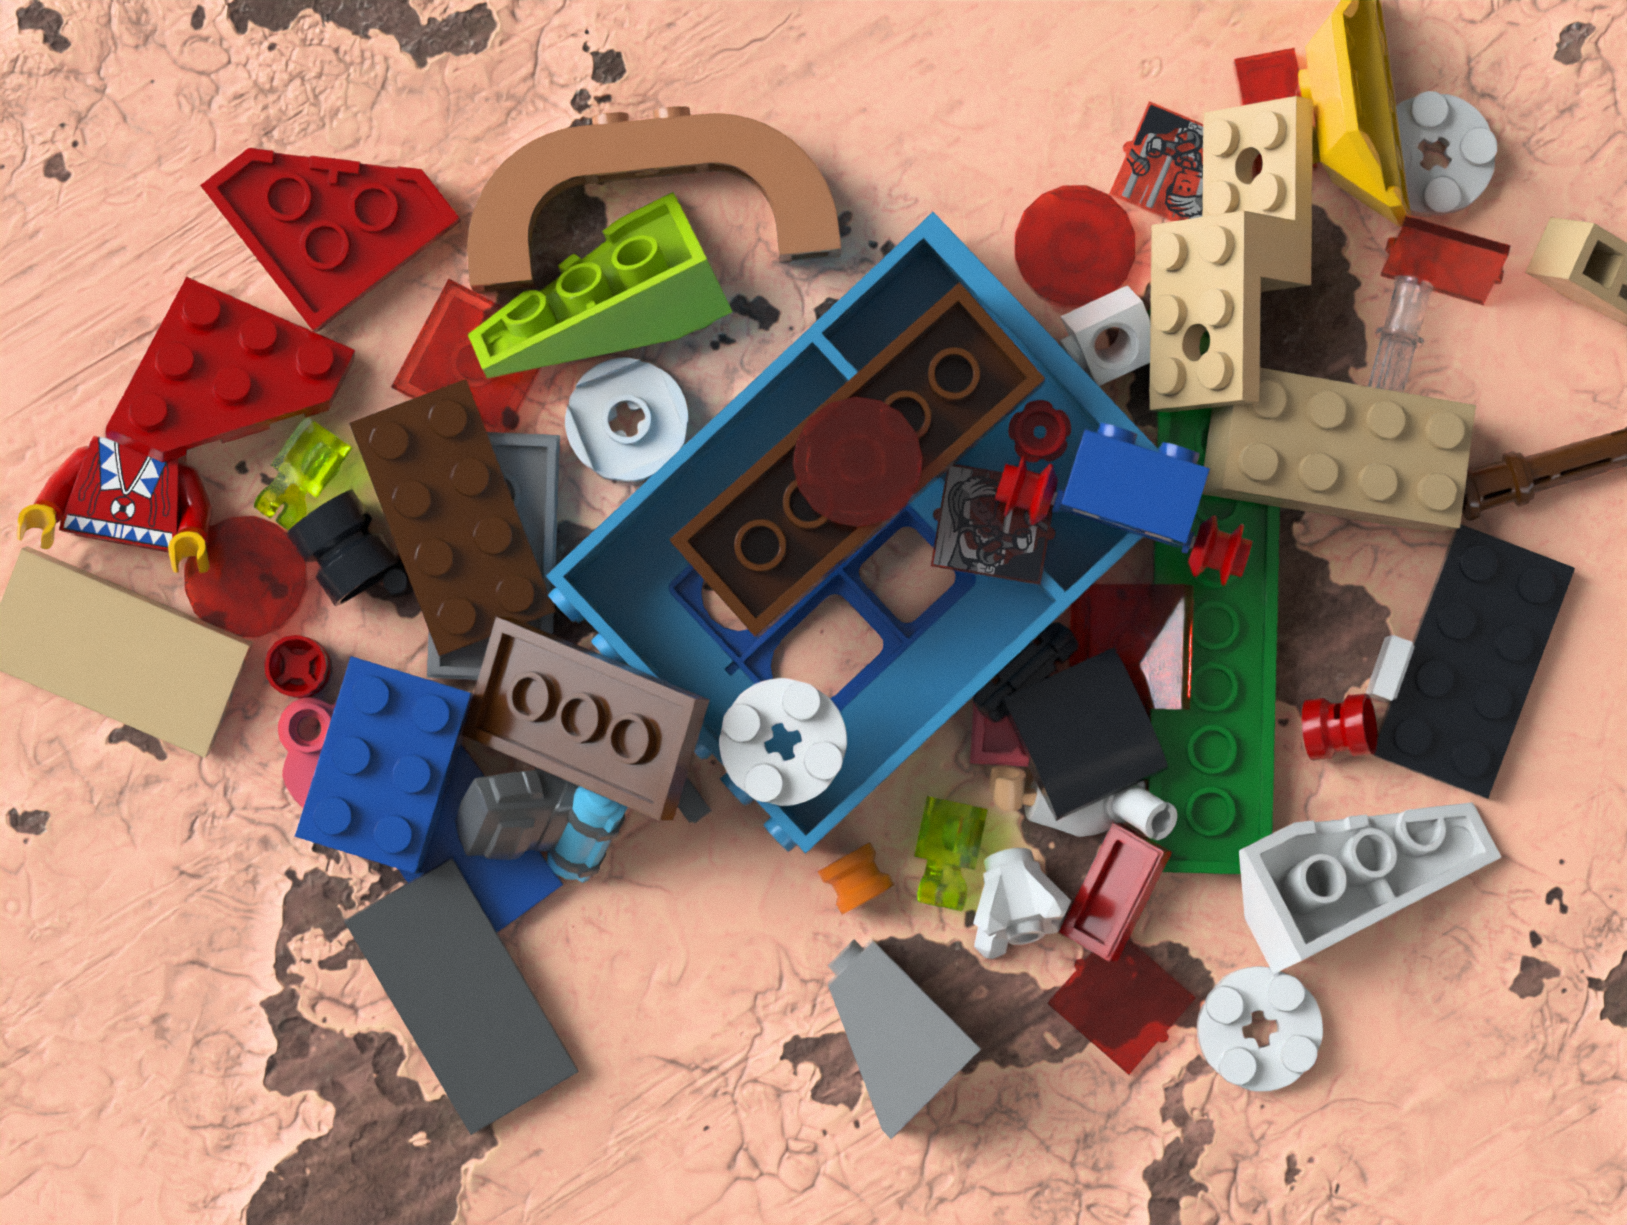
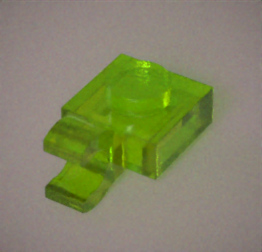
(304, 466)
(948, 840)

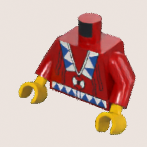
(124, 500)

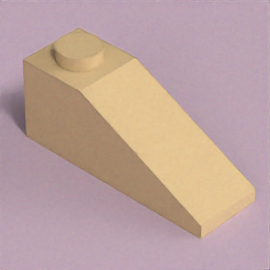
(1583, 266)

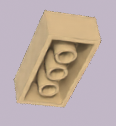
(1343, 452)

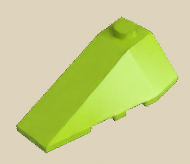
(626, 294)

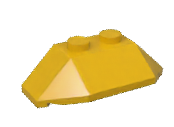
(1356, 108)

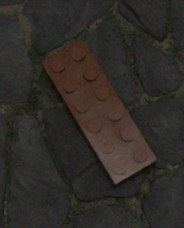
(952, 383)

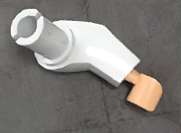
(1130, 805)

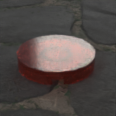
(1074, 246)
(857, 462)
(251, 580)

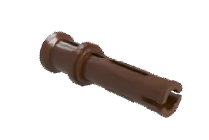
(1520, 477)

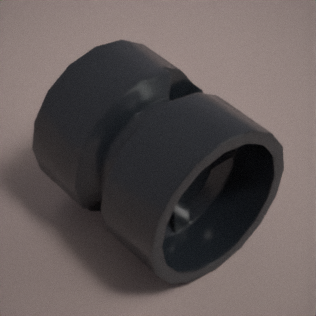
(343, 547)

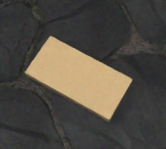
(118, 651)

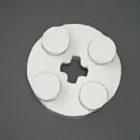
(1469, 150)
(593, 407)
(767, 775)
(1280, 999)

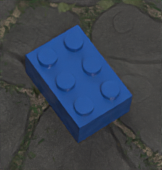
(385, 766)

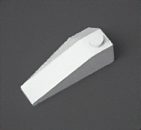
(1342, 875)

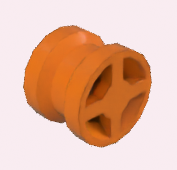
(856, 878)

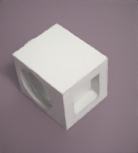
(1132, 346)

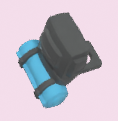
(539, 813)

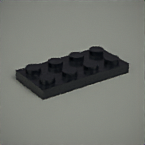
(1473, 661)

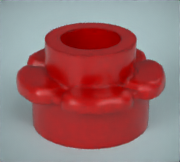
(1039, 414)

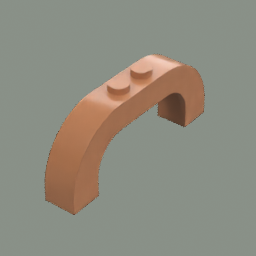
(640, 149)

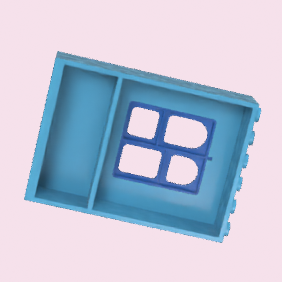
(650, 597)

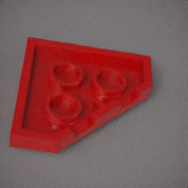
(328, 223)
(223, 375)

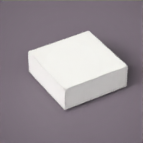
(1390, 668)

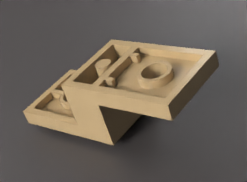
(1217, 265)

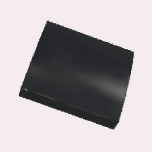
(1085, 733)

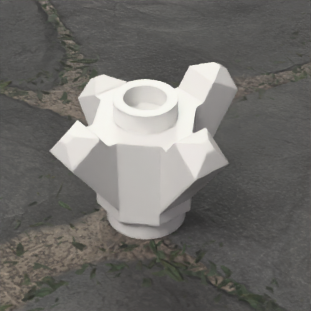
(1016, 903)

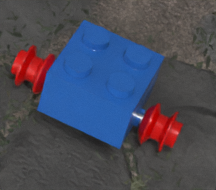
(1133, 492)

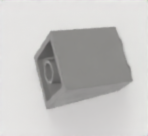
(896, 1033)

